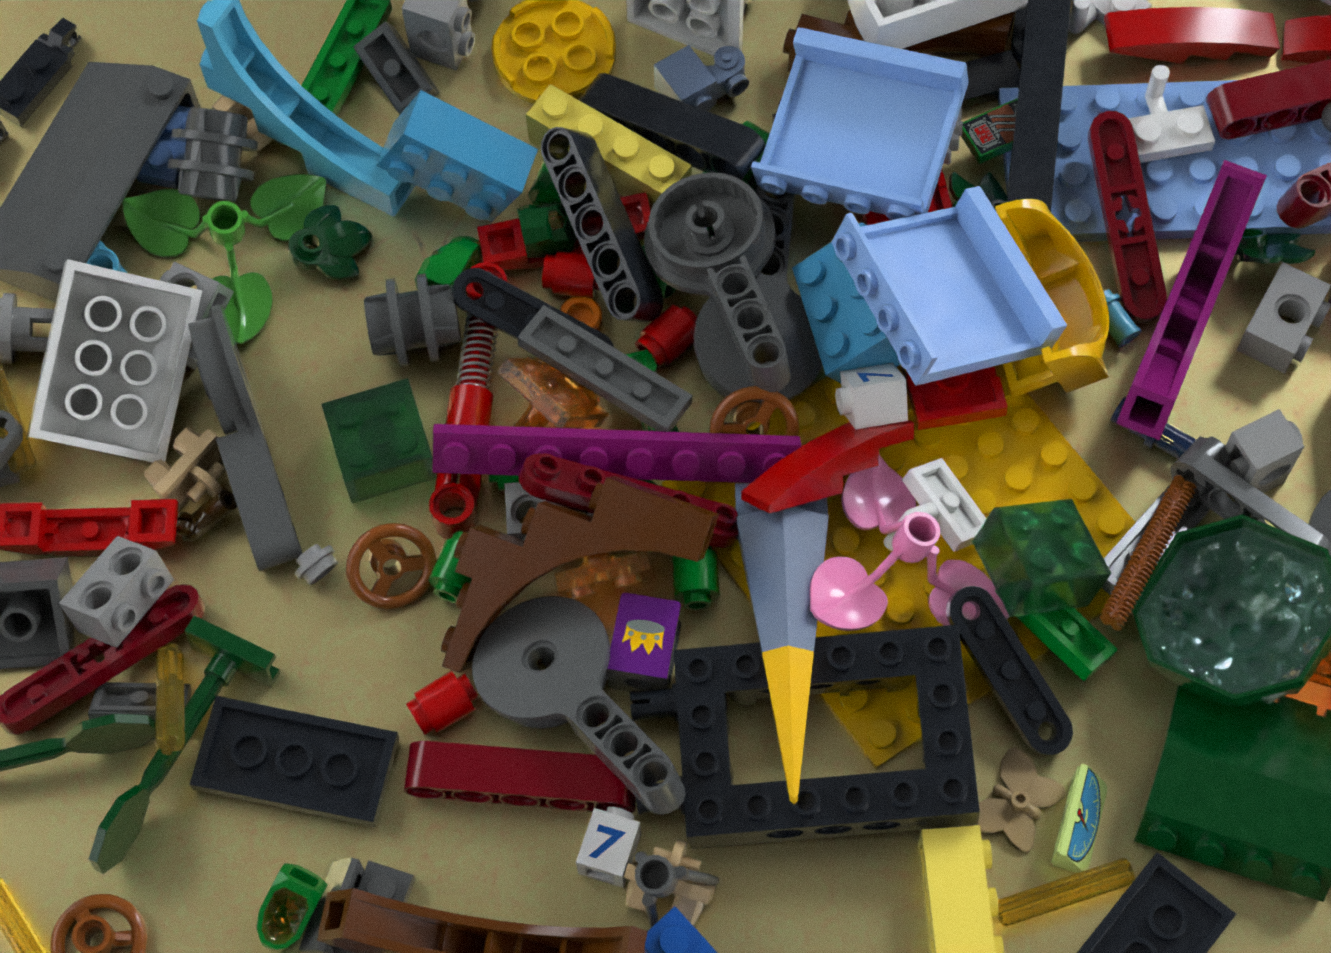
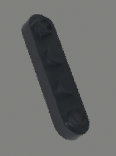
(504, 304)
(1009, 671)

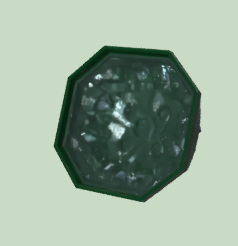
(1237, 611)

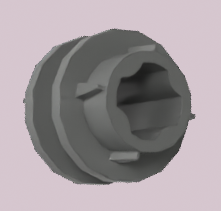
(212, 154)
(412, 320)

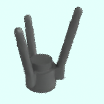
(659, 879)

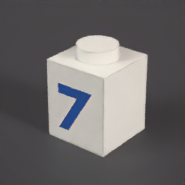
(872, 396)
(609, 845)

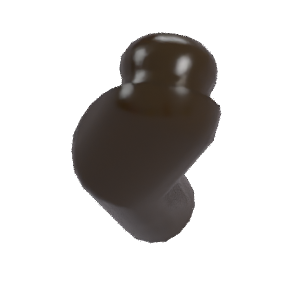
(195, 525)

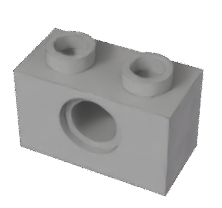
(439, 30)
(1293, 296)
(1265, 451)

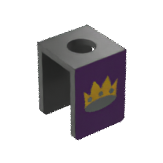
(643, 643)

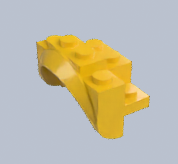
(1074, 291)

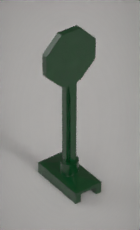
(227, 656)
(98, 736)

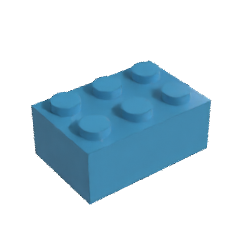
(456, 157)
(840, 316)

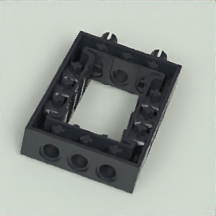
(826, 806)

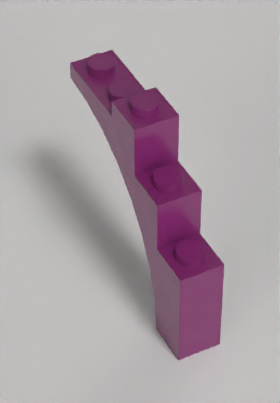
(1191, 300)

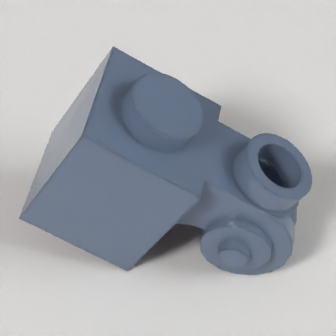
(692, 82)

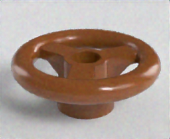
(753, 412)
(383, 551)
(89, 925)

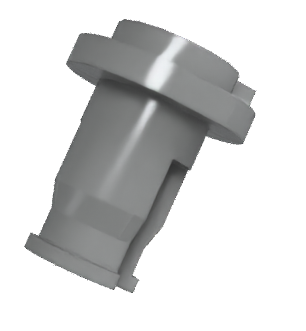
(17, 328)

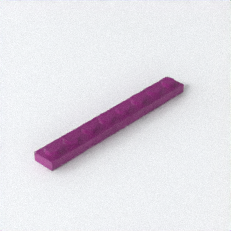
(623, 452)

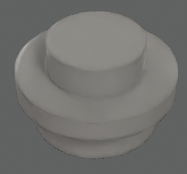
(315, 563)

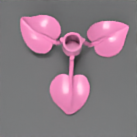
(840, 587)

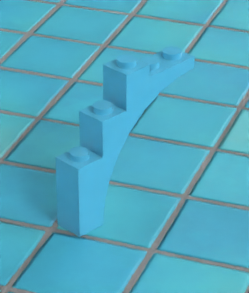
(248, 73)

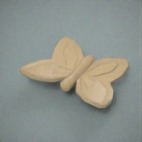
(1019, 803)

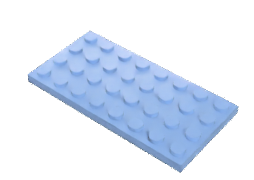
(1175, 185)

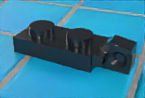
(38, 72)

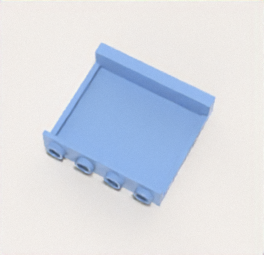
(862, 125)
(950, 289)

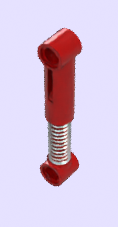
(467, 405)

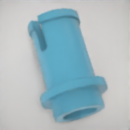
(1120, 323)

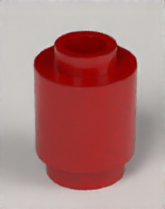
(569, 275)
(668, 335)
(442, 702)

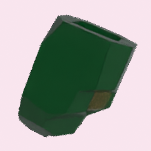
(546, 230)

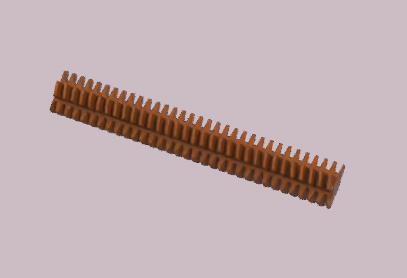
(1147, 553)

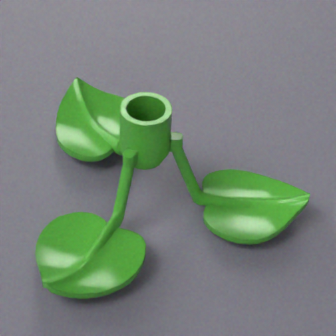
(167, 219)

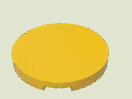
(553, 45)

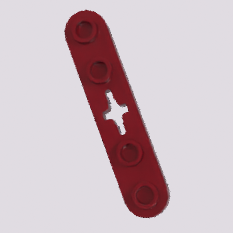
(1135, 257)
(573, 485)
(79, 673)

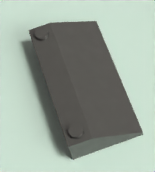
(84, 170)

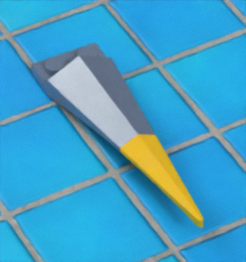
(779, 562)

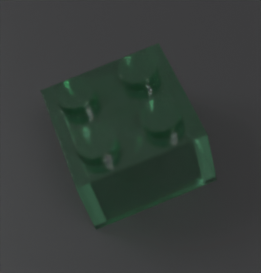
(379, 440)
(1041, 557)

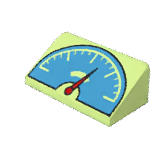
(1080, 821)

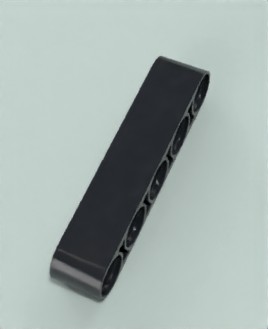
(682, 129)
(617, 236)

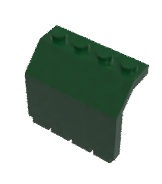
(1246, 791)

